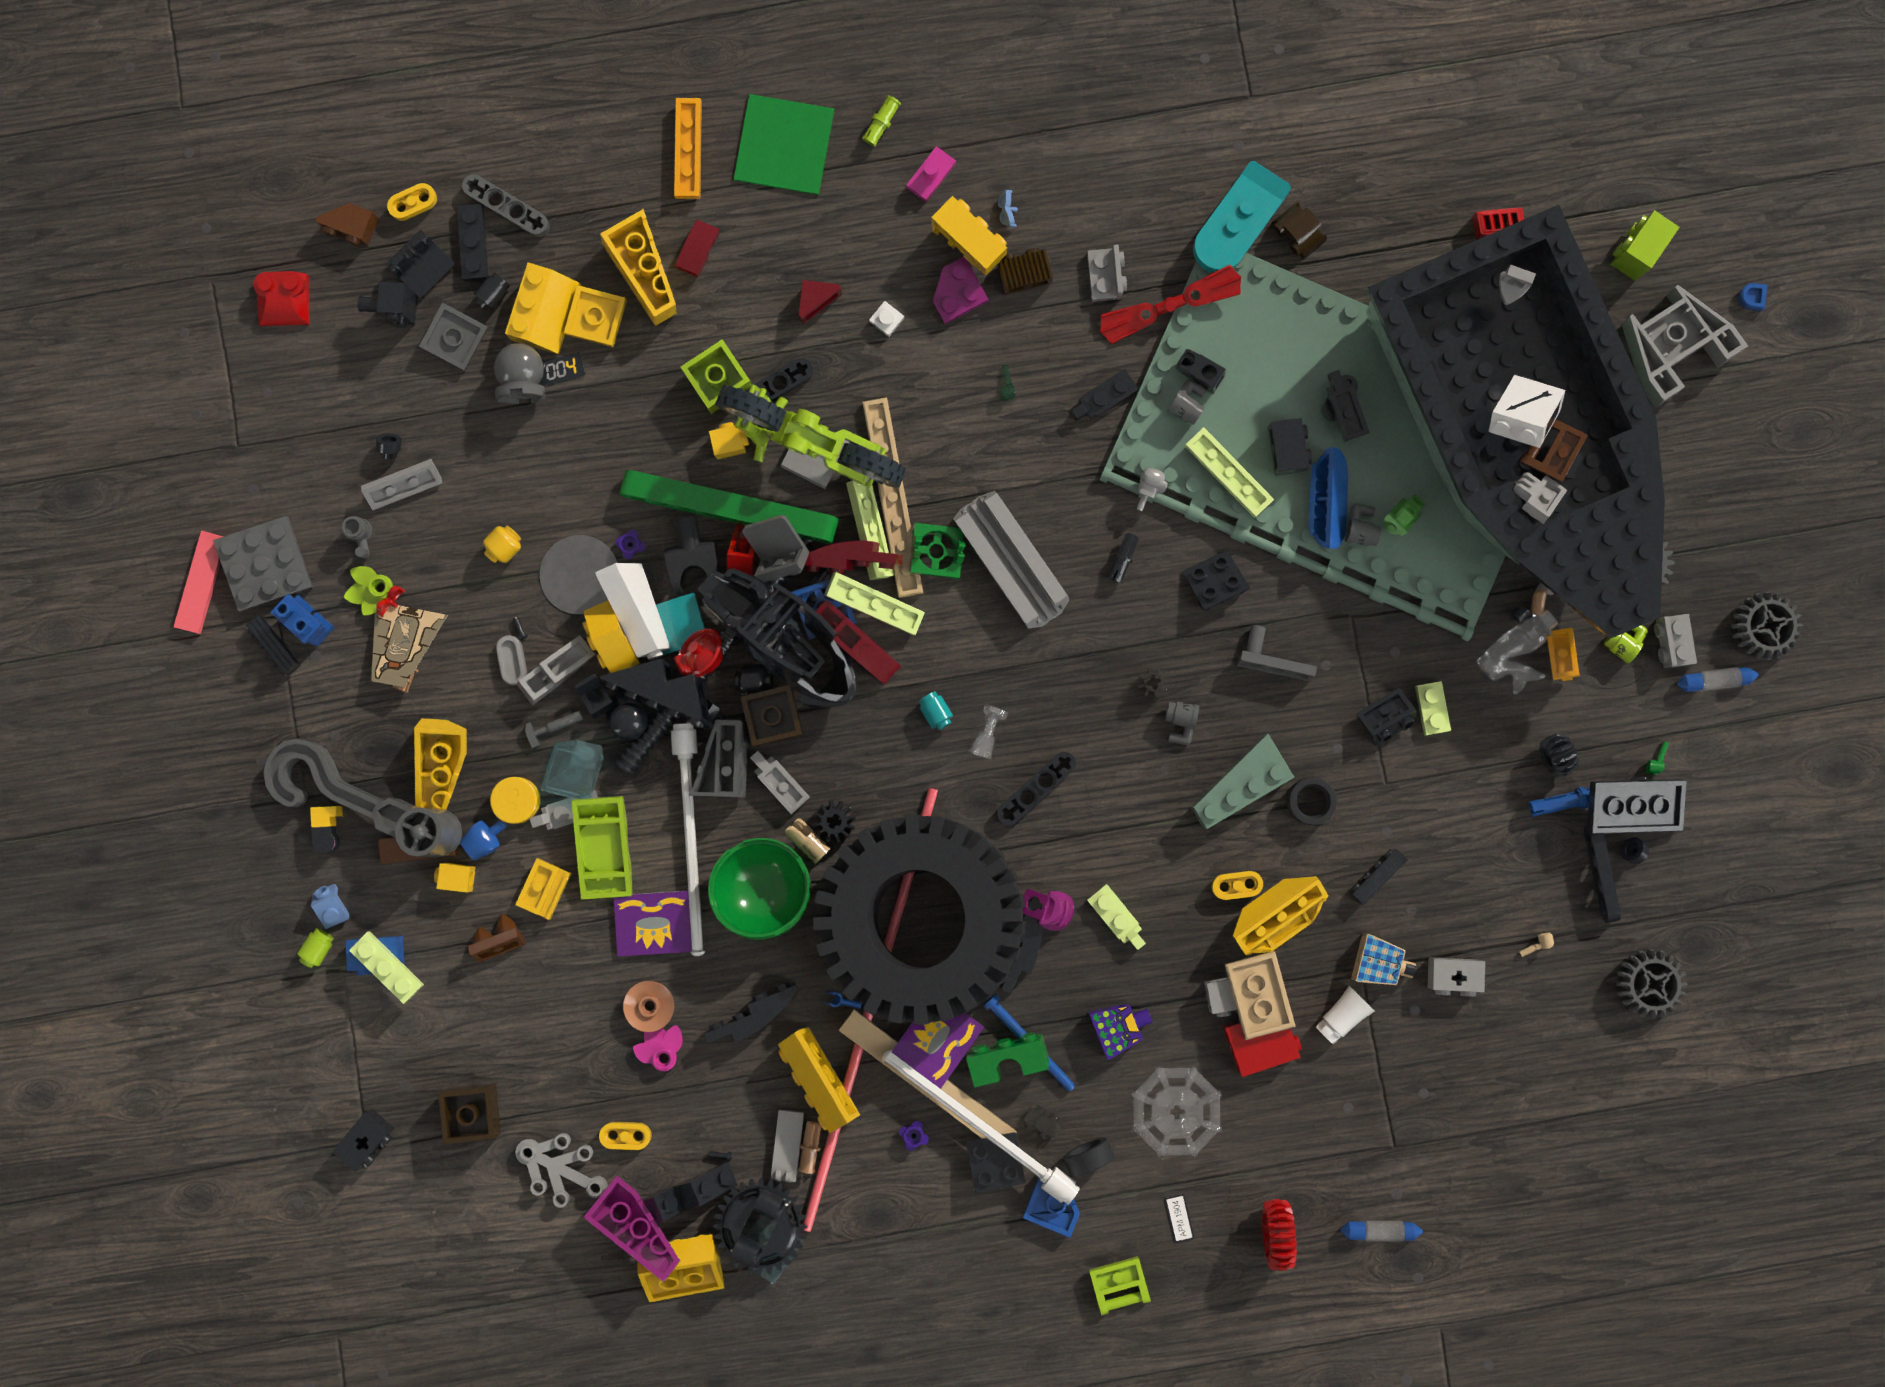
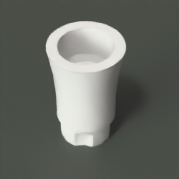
(1344, 1016)

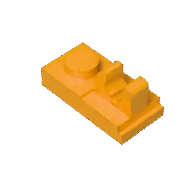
(1563, 654)

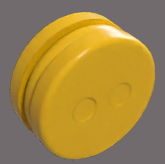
(515, 800)

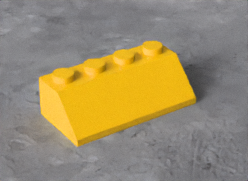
(818, 1079)

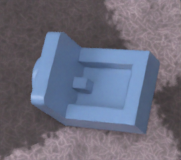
(329, 906)

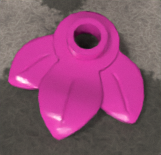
(658, 1043)

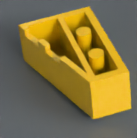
(969, 235)

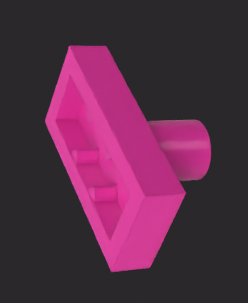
(931, 174)

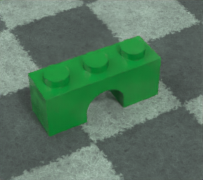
(1027, 1051)

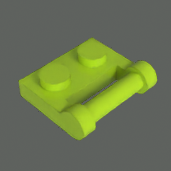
(1118, 1277)

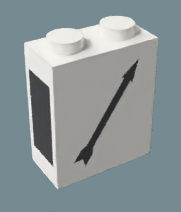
(1526, 411)

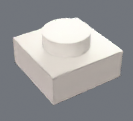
(886, 319)

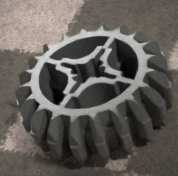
(1788, 619)
(1633, 993)

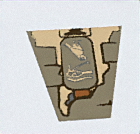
(401, 642)

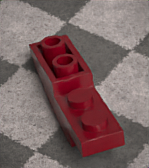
(841, 557)
(858, 643)

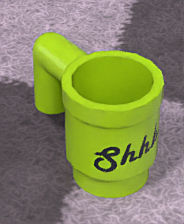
(1627, 646)

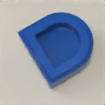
(1753, 296)

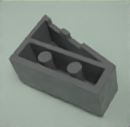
(724, 762)

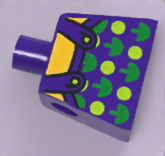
(1118, 1027)

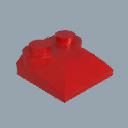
(283, 298)

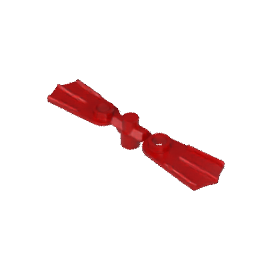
(1212, 288)

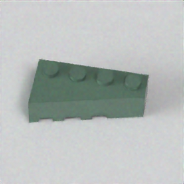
(1247, 780)

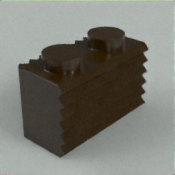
(1024, 271)

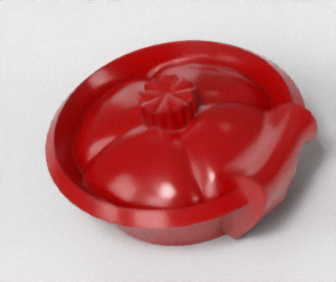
(700, 653)

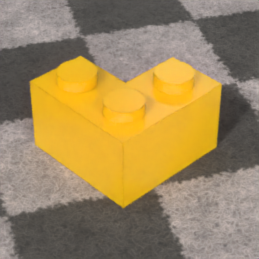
(608, 638)

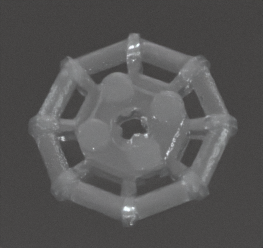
(1166, 1122)

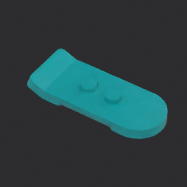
(1239, 218)

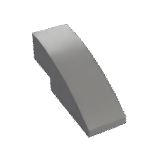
(555, 670)

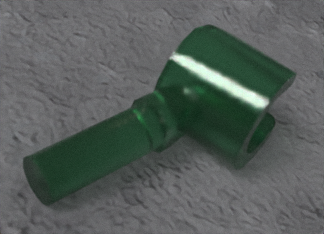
(1007, 391)

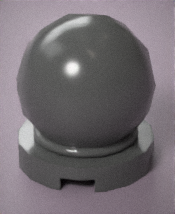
(519, 373)

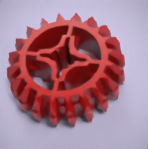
(1279, 1235)

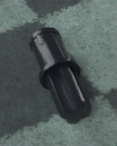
(1123, 557)

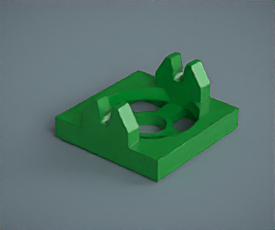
(956, 536)

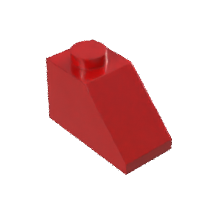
(740, 552)

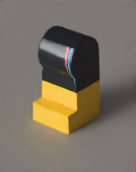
(324, 828)

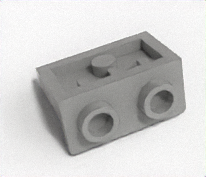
(1105, 274)
(1675, 641)

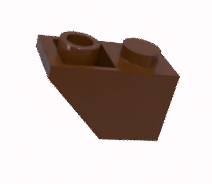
(349, 221)

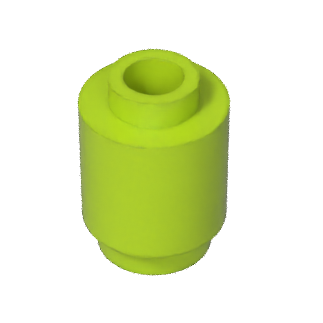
(315, 948)

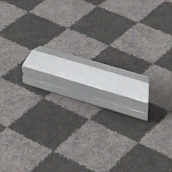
(1012, 560)

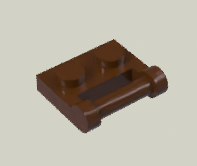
(1560, 455)

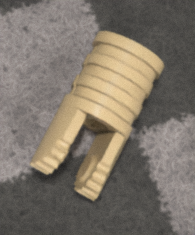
(807, 840)

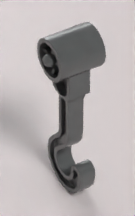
(416, 829)

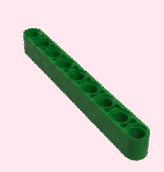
(724, 505)

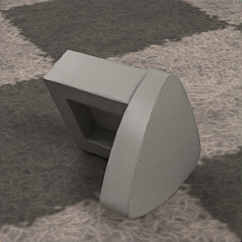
(1514, 283)

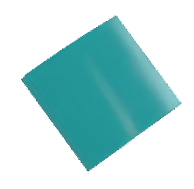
(680, 620)

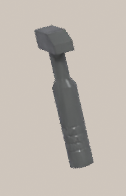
(551, 727)

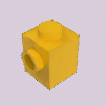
(728, 441)

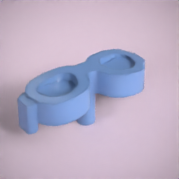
(1006, 215)

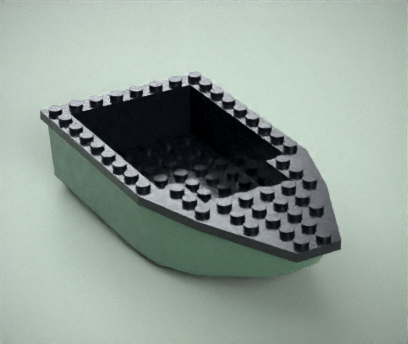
(1454, 358)

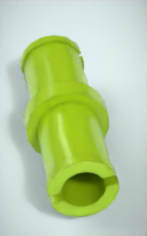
(881, 121)

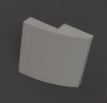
(809, 468)

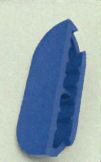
(1329, 498)

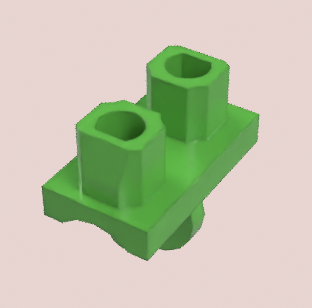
(1403, 515)

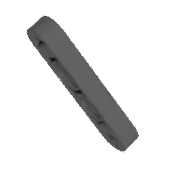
(507, 203)

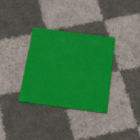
(784, 144)

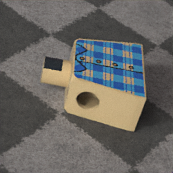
(1380, 962)

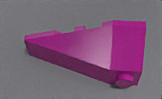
(629, 1224)

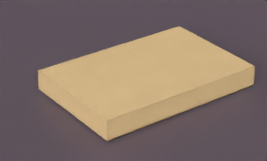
(1260, 995)

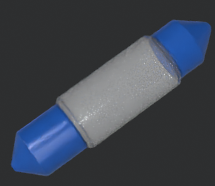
(1717, 679)
(1381, 1231)

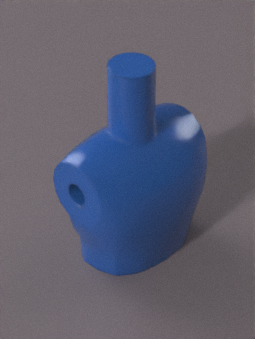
(481, 839)

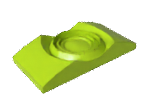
(602, 847)

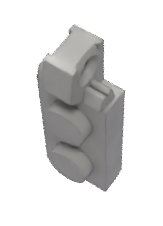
(779, 782)
(556, 814)

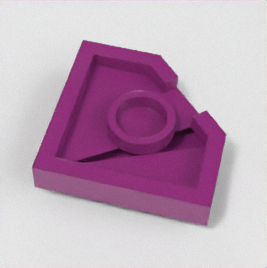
(958, 291)

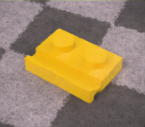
(543, 888)

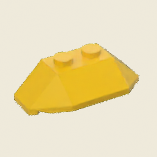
(1279, 914)

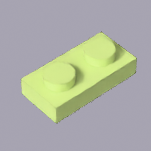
(1432, 708)

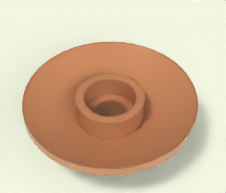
(636, 1011)

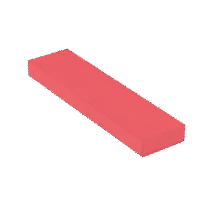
(199, 585)

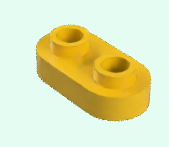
(412, 200)
(1236, 885)
(626, 1135)

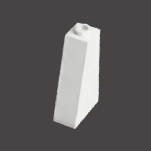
(635, 608)

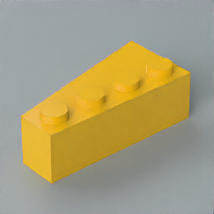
(636, 257)

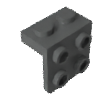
(777, 547)

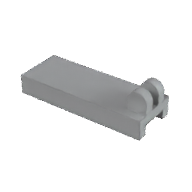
(787, 1145)

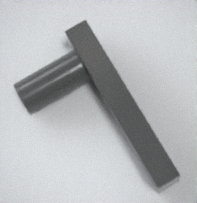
(1255, 660)

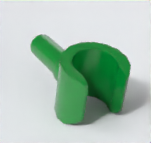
(1657, 766)

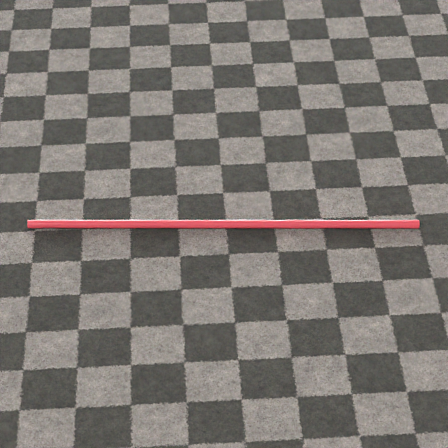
(857, 1050)

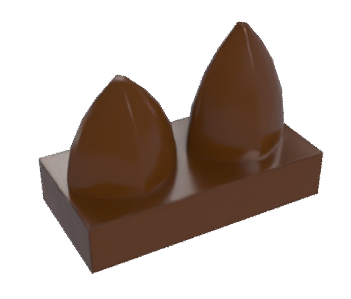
(506, 939)

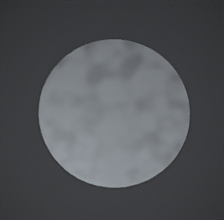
(570, 574)

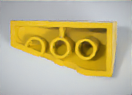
(438, 761)

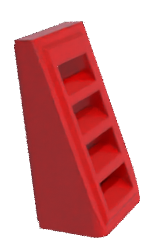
(1480, 217)

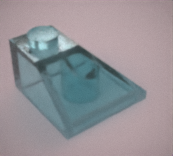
(573, 769)

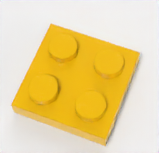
(595, 316)

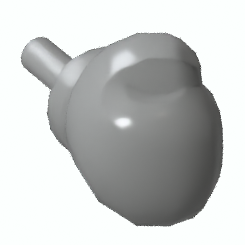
(1151, 482)

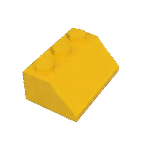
(541, 308)
(695, 1273)

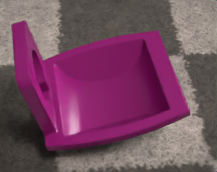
(1056, 909)

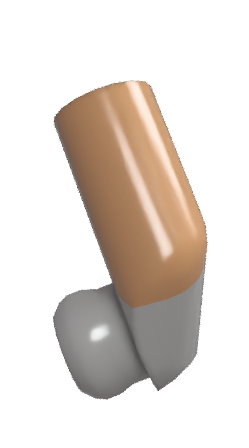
(1539, 599)

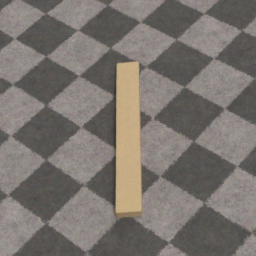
(893, 499)
(877, 1042)

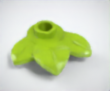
(365, 589)

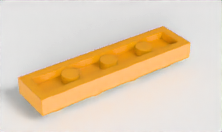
(688, 148)

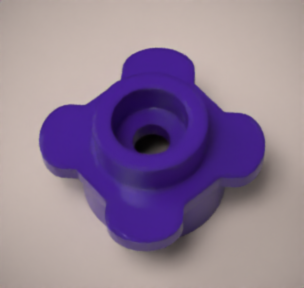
(623, 541)
(920, 1138)

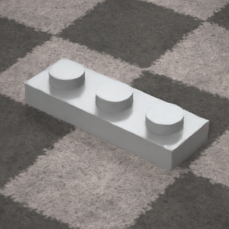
(401, 484)

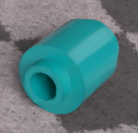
(935, 711)

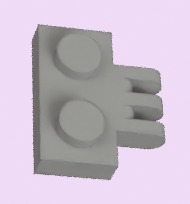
(1539, 495)

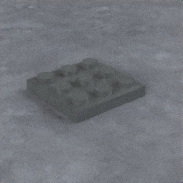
(263, 563)

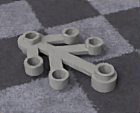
(557, 1166)

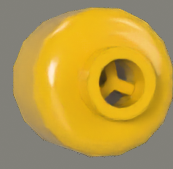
(502, 544)

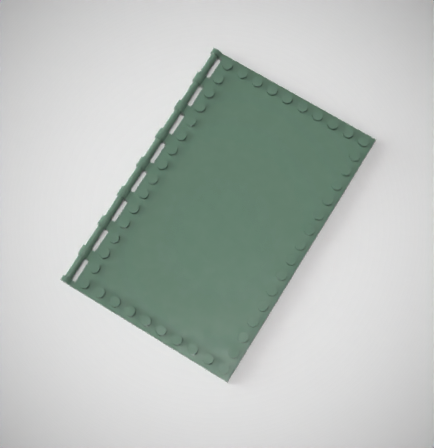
(1277, 354)

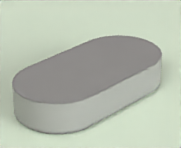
(511, 659)

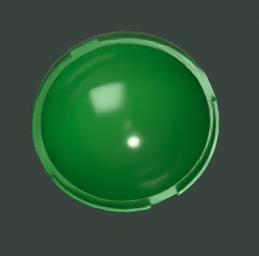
(759, 889)

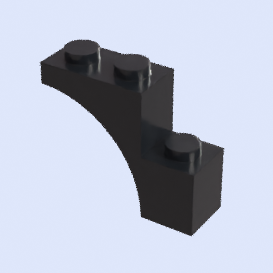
(690, 1193)

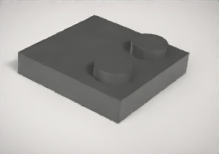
(453, 337)

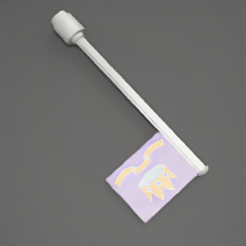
(667, 919)
(928, 1058)

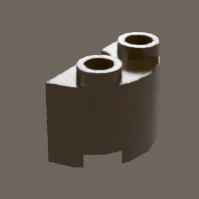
(1301, 229)

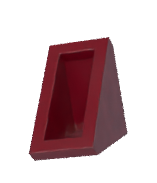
(816, 297)

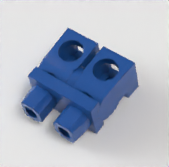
(299, 619)

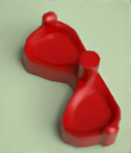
(393, 594)

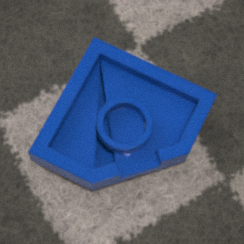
(1050, 1213)

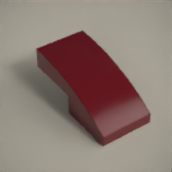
(697, 248)

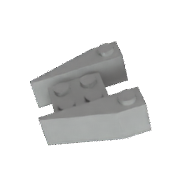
(1675, 336)

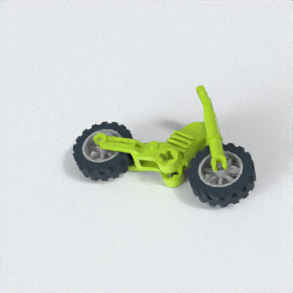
(802, 434)

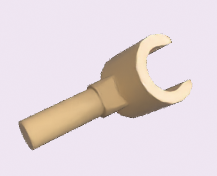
(1545, 941)

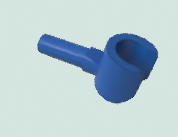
(839, 1000)

